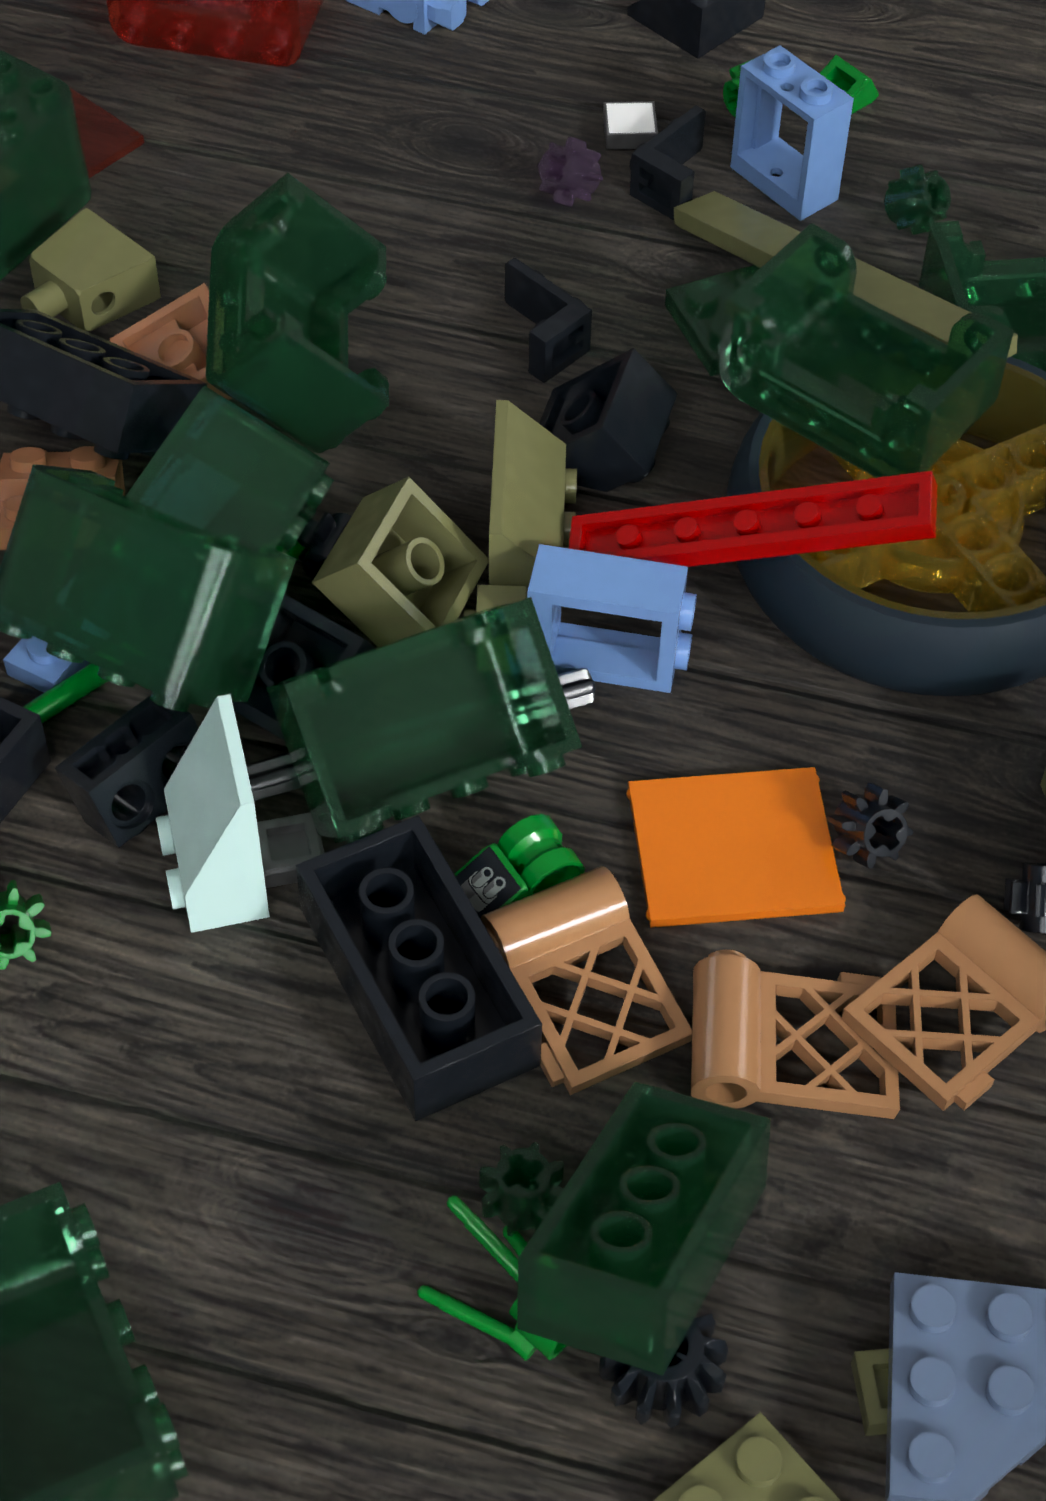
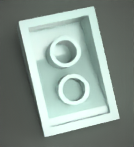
(214, 828)

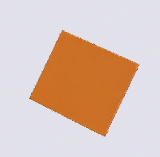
(734, 847)

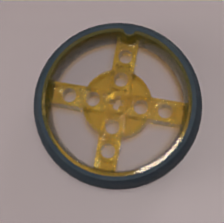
(974, 556)

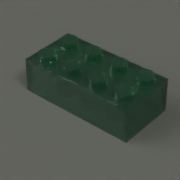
(643, 1227)

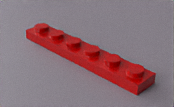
(767, 522)

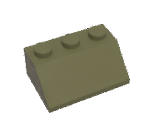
(526, 495)

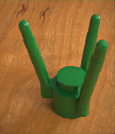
(521, 1342)

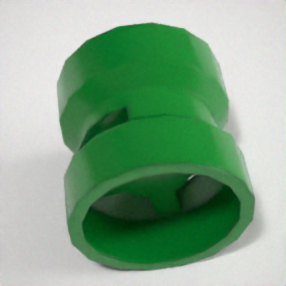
(538, 853)

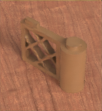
(572, 925)
(1000, 970)
(738, 1028)

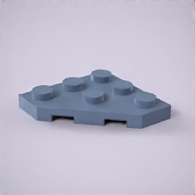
(962, 1385)

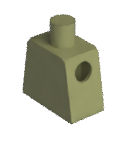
(91, 273)

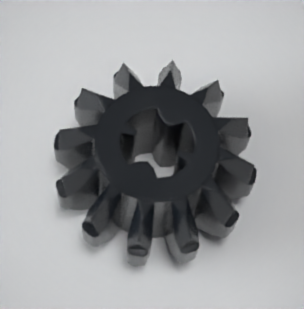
(682, 1385)

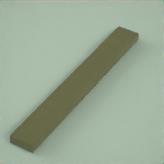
(762, 237)

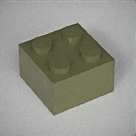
(400, 565)

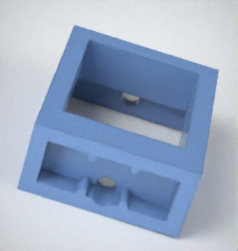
(805, 180)
(618, 588)

